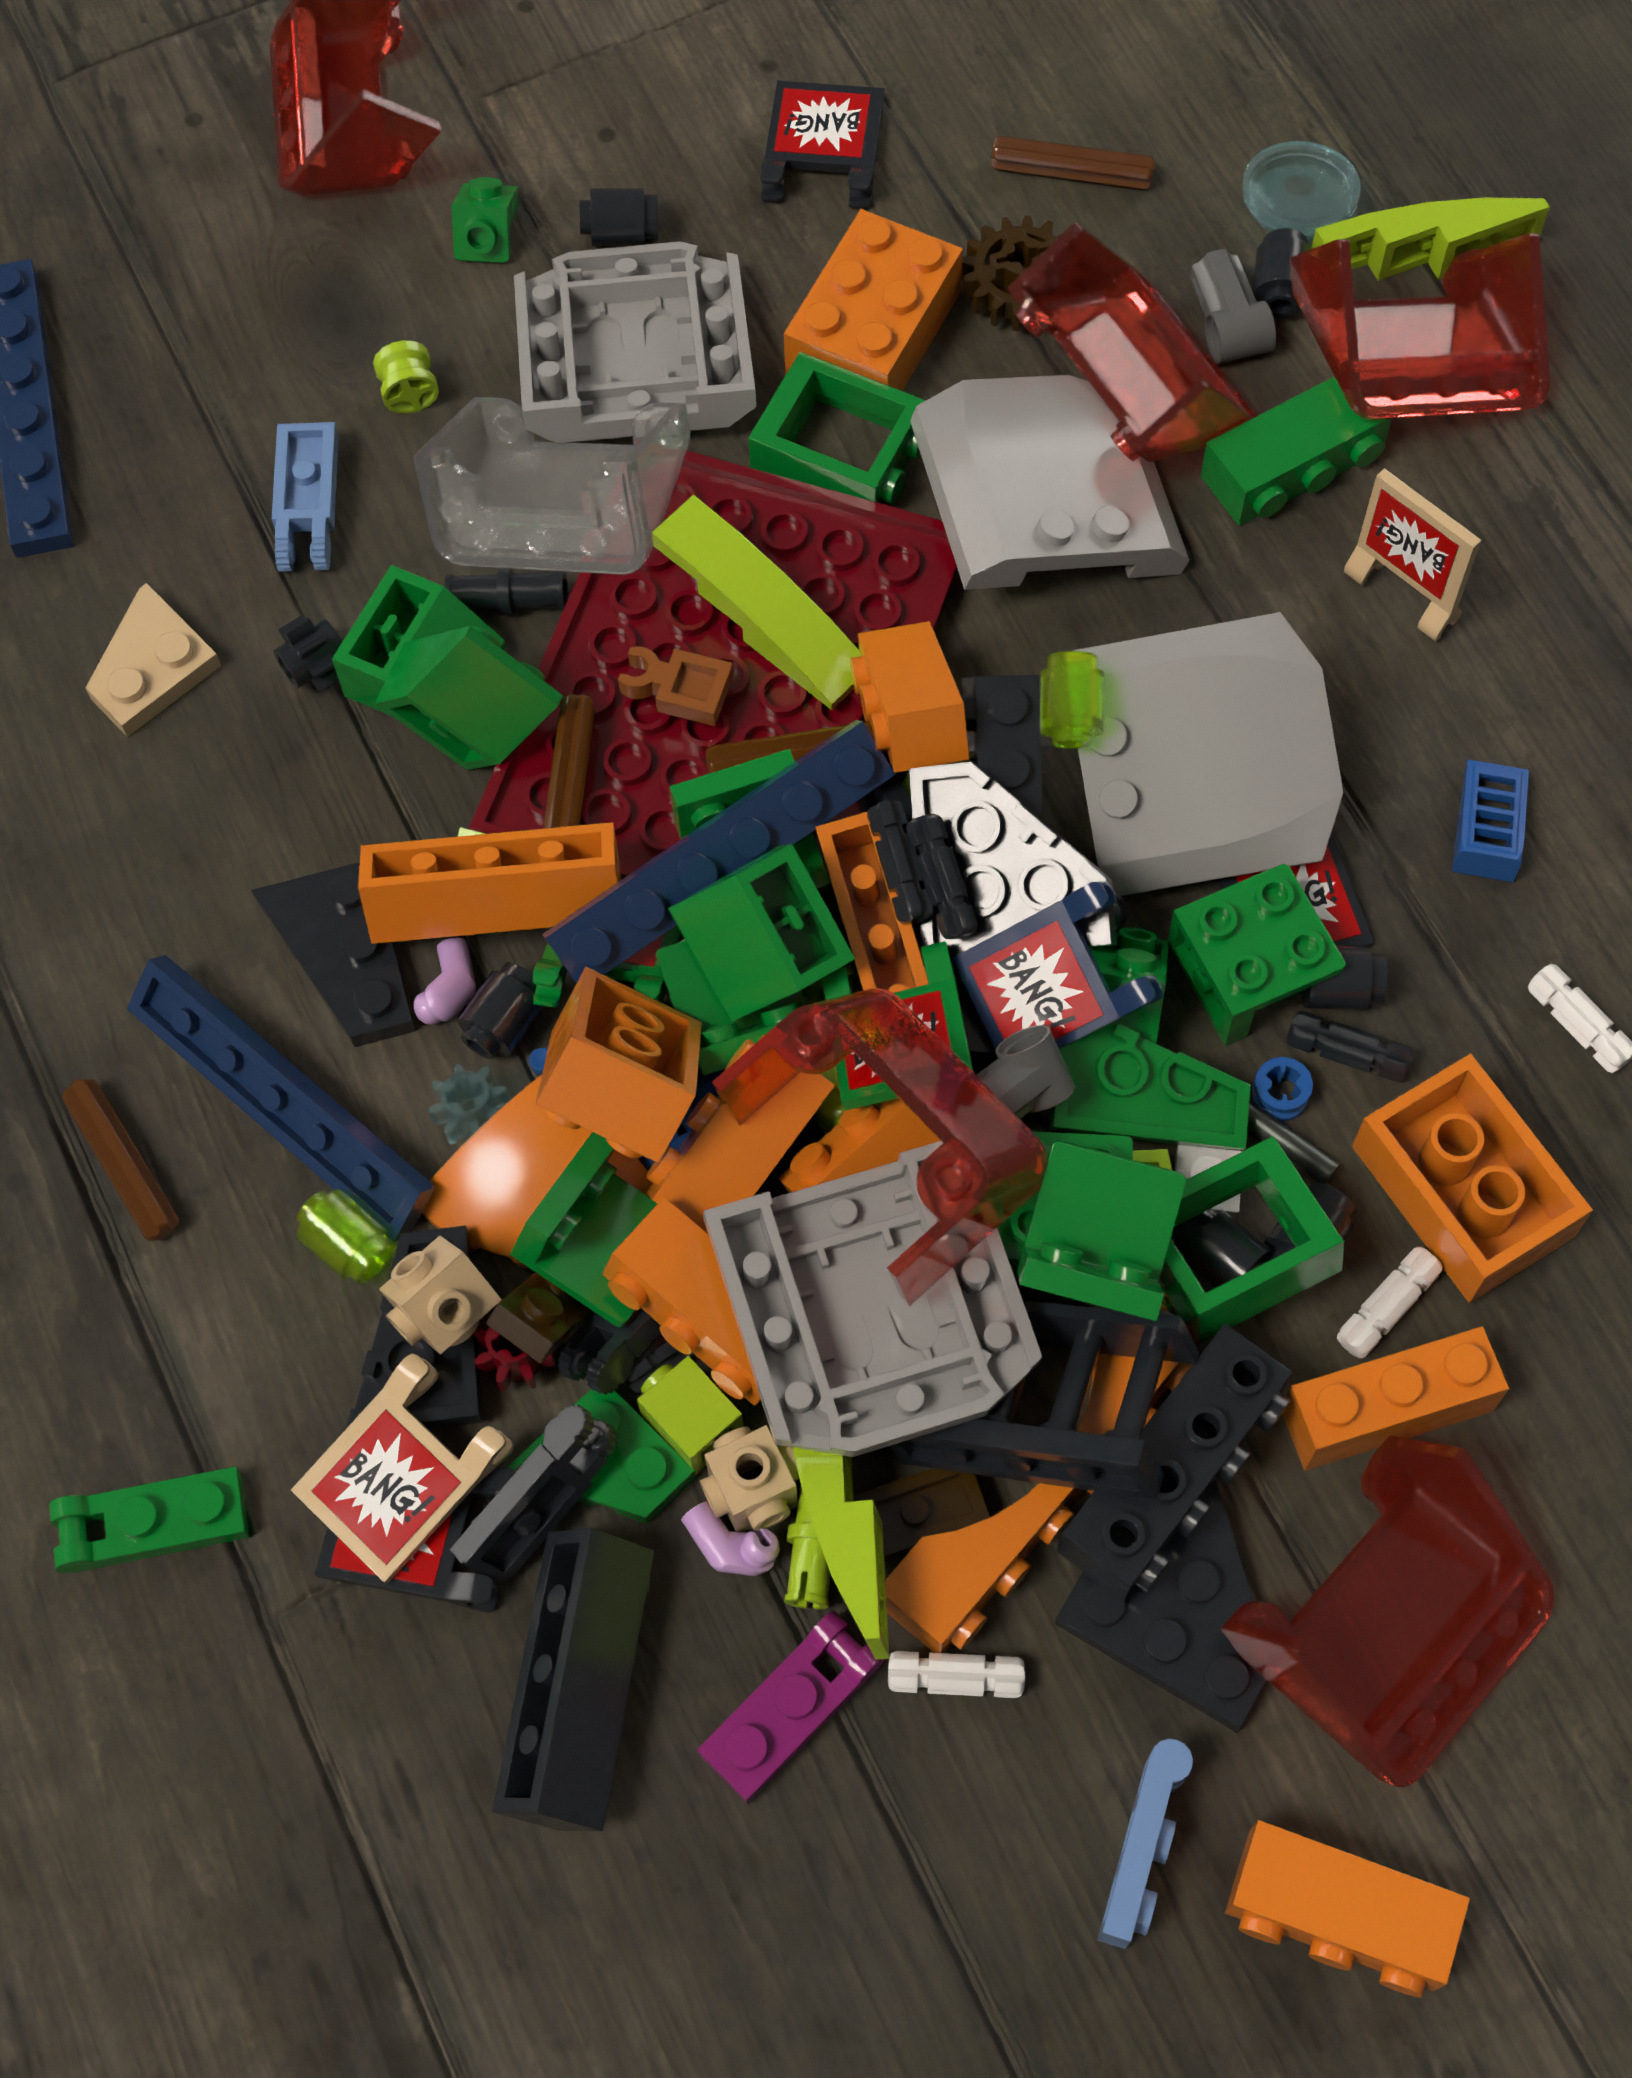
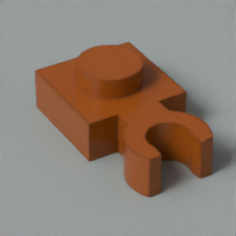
(685, 687)

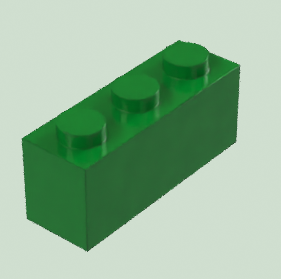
(1289, 452)

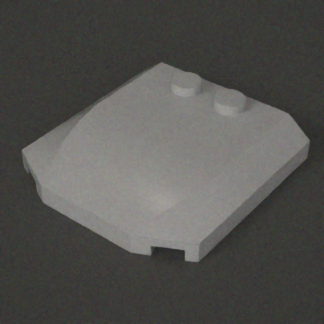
(628, 333)
(1040, 484)
(1210, 756)
(833, 1340)

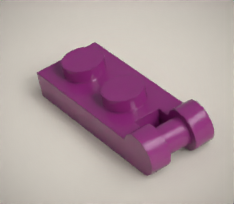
(788, 1709)

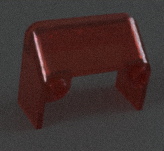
(329, 101)
(987, 1153)

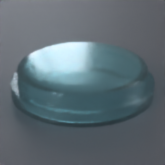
(1300, 187)

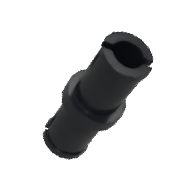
(510, 590)

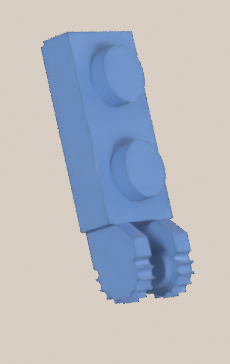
(304, 490)

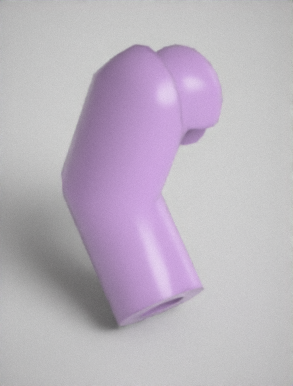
(452, 988)
(730, 1550)

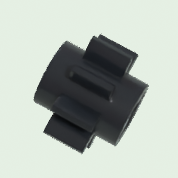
(308, 653)

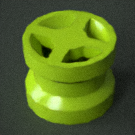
(405, 377)

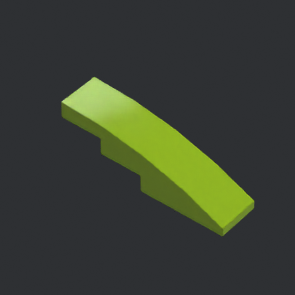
(1432, 232)
(761, 599)
(849, 1539)

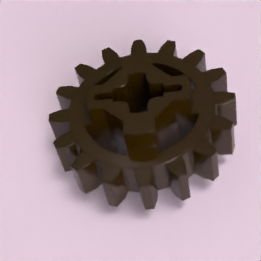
(998, 262)

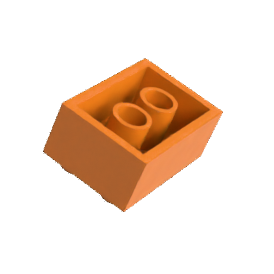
(878, 301)
(620, 1066)
(1470, 1177)

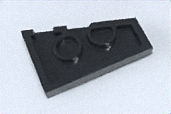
(329, 937)
(457, 1391)

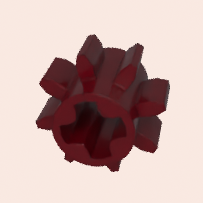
(508, 1368)

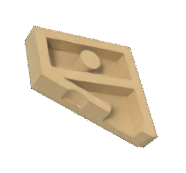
(148, 663)

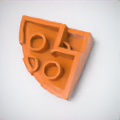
(507, 1172)

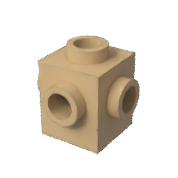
(438, 1296)
(757, 1501)

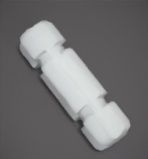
(1581, 1018)
(1389, 1302)
(956, 1674)

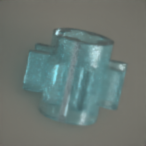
(459, 1089)

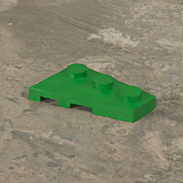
(1149, 1094)

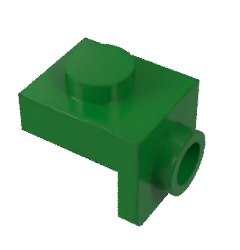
(483, 220)

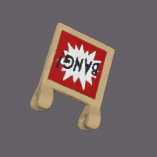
(1418, 546)
(391, 1478)

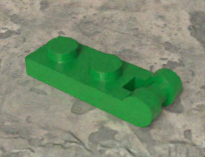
(150, 1520)

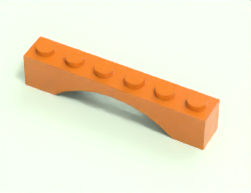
(955, 1573)

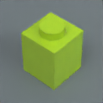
(687, 1410)

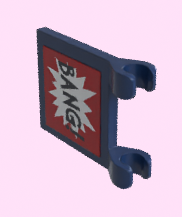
(1048, 974)

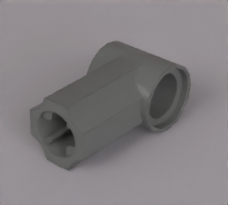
(1233, 318)
(1029, 1072)

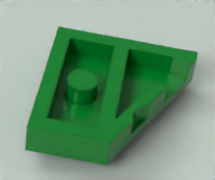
(641, 1472)

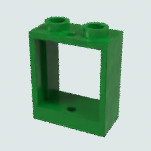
(816, 380)
(1313, 1260)

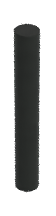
(1296, 1147)

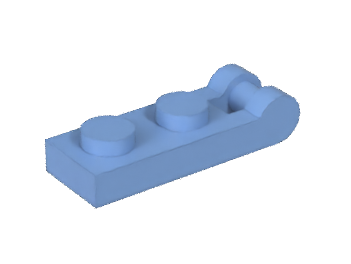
(1146, 1839)

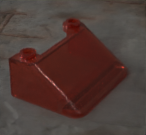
(1128, 348)
(1433, 354)
(1410, 1618)

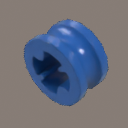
(1281, 1069)

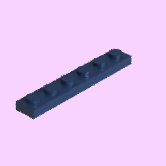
(28, 421)
(769, 816)
(279, 1096)

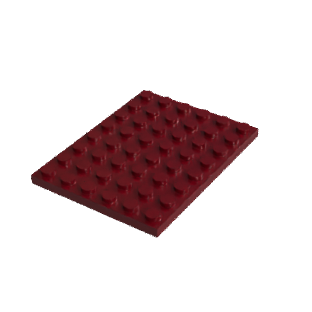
(848, 554)

